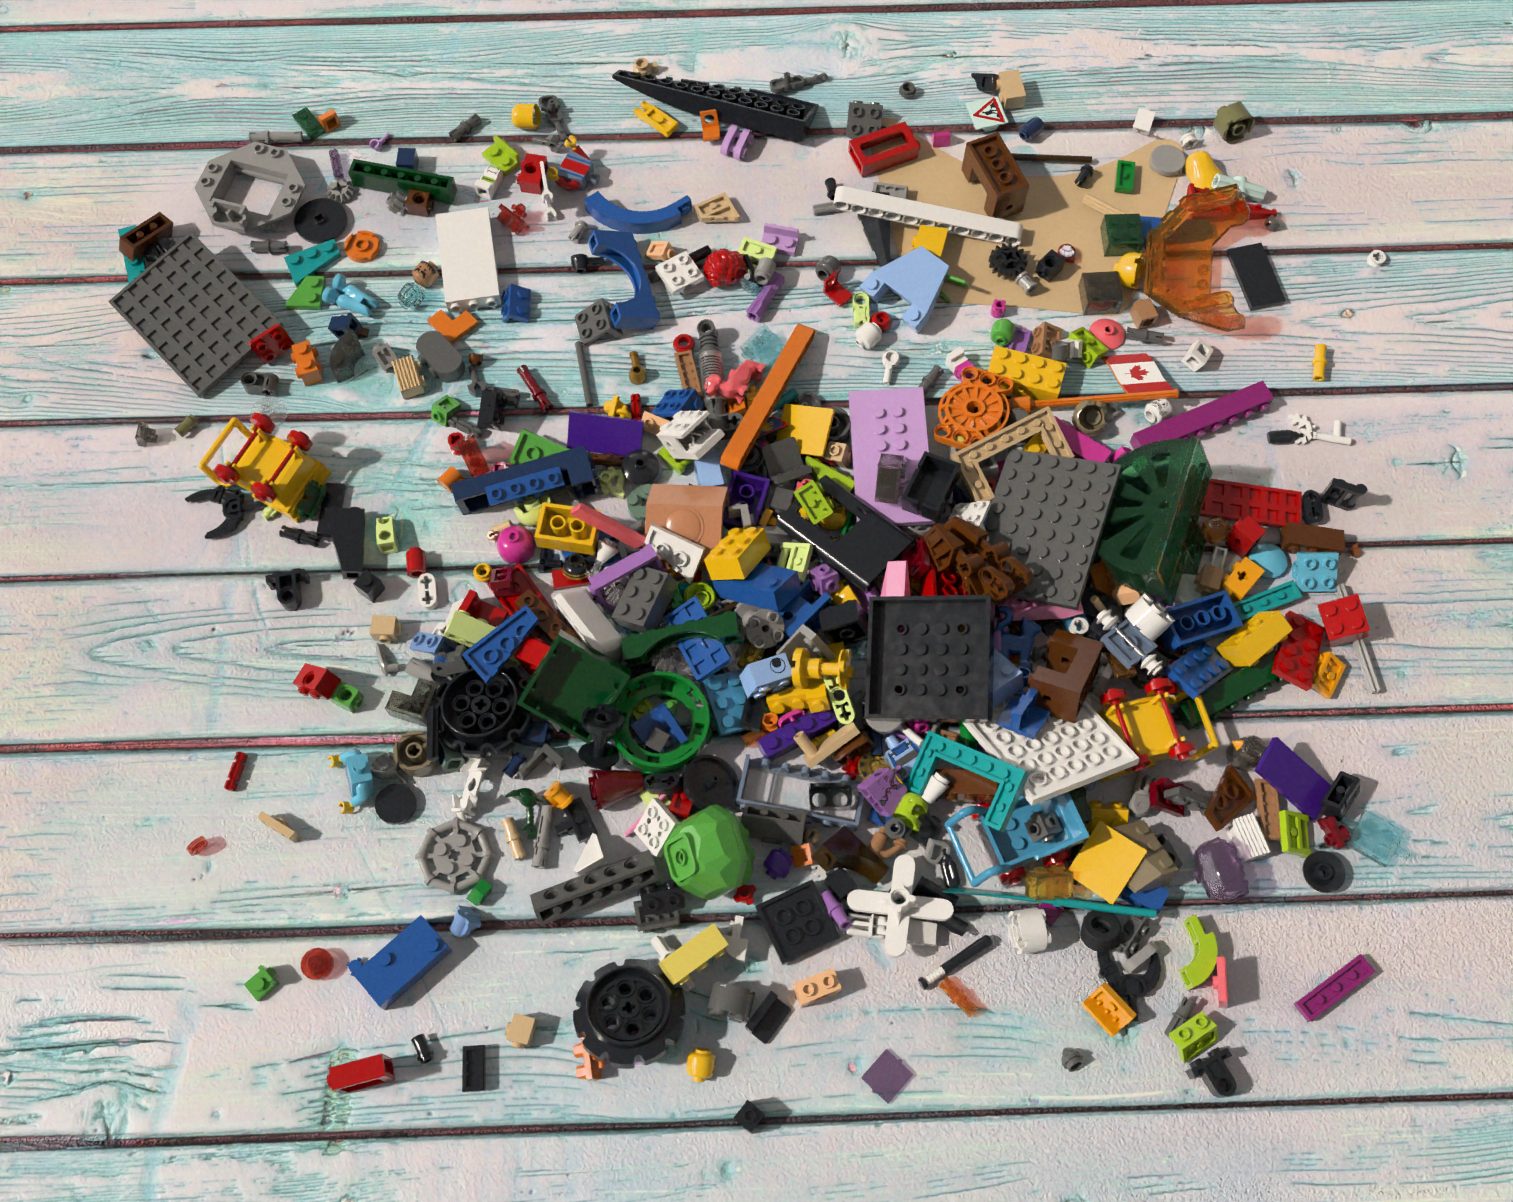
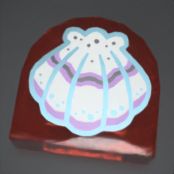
(1067, 252)

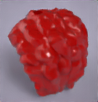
(724, 267)

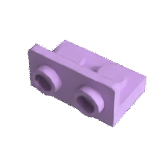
(781, 237)

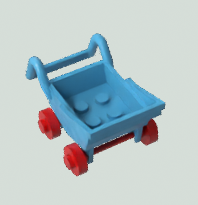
(1014, 845)

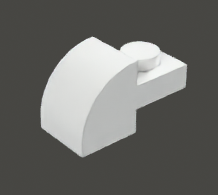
(737, 946)

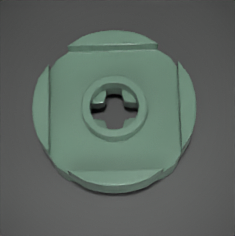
(636, 500)

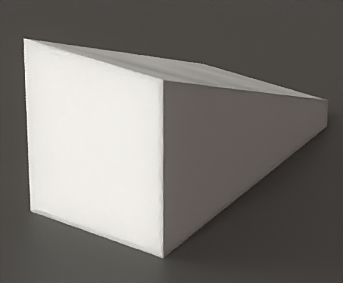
(1218, 556)

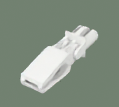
(919, 932)

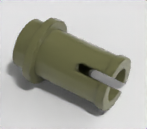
(186, 425)

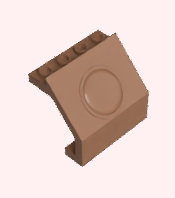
(688, 512)

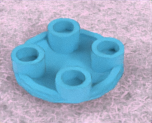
(1270, 559)

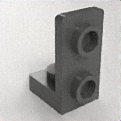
(552, 759)

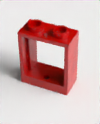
(361, 1074)

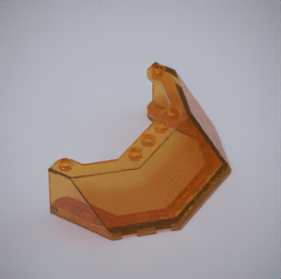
(1182, 257)

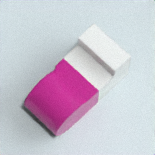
(956, 362)

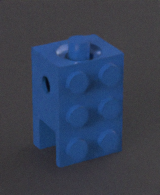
(800, 611)

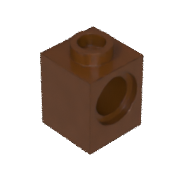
(419, 203)

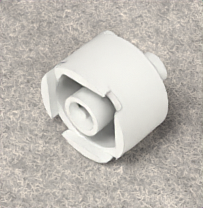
(1149, 617)
(1028, 930)

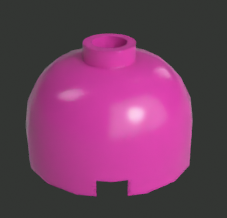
(516, 544)

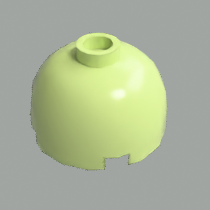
(529, 511)

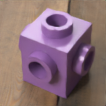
(824, 579)

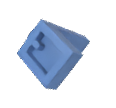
(431, 643)

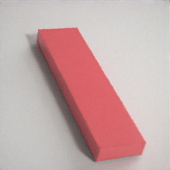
(608, 525)

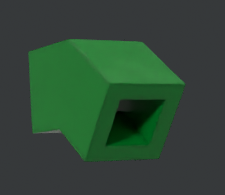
(479, 892)

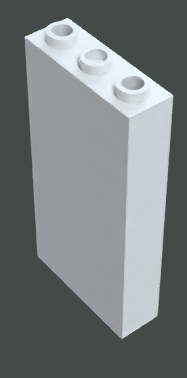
(468, 260)

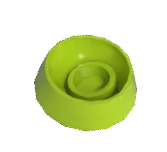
(703, 592)

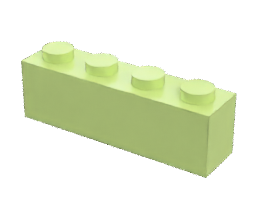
(469, 631)

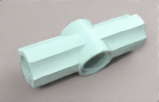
(1248, 189)

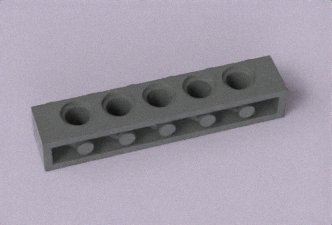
(594, 887)

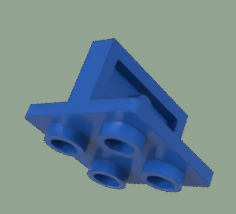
(1023, 715)

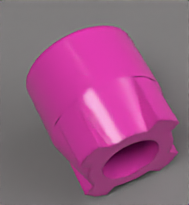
(998, 308)

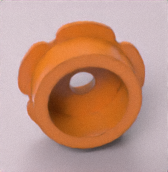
(770, 718)

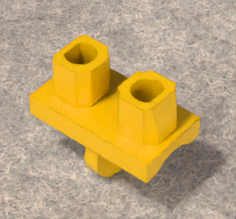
(616, 408)

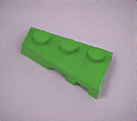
(533, 446)

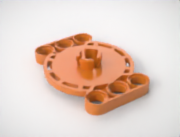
(962, 401)

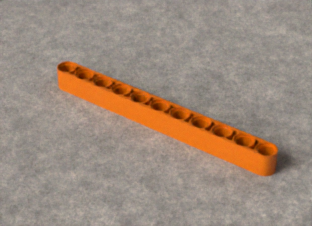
(767, 397)

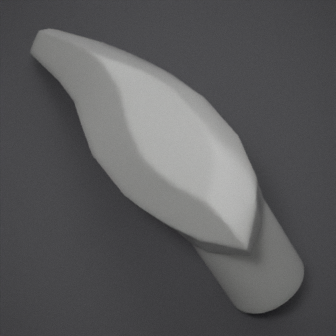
(383, 661)

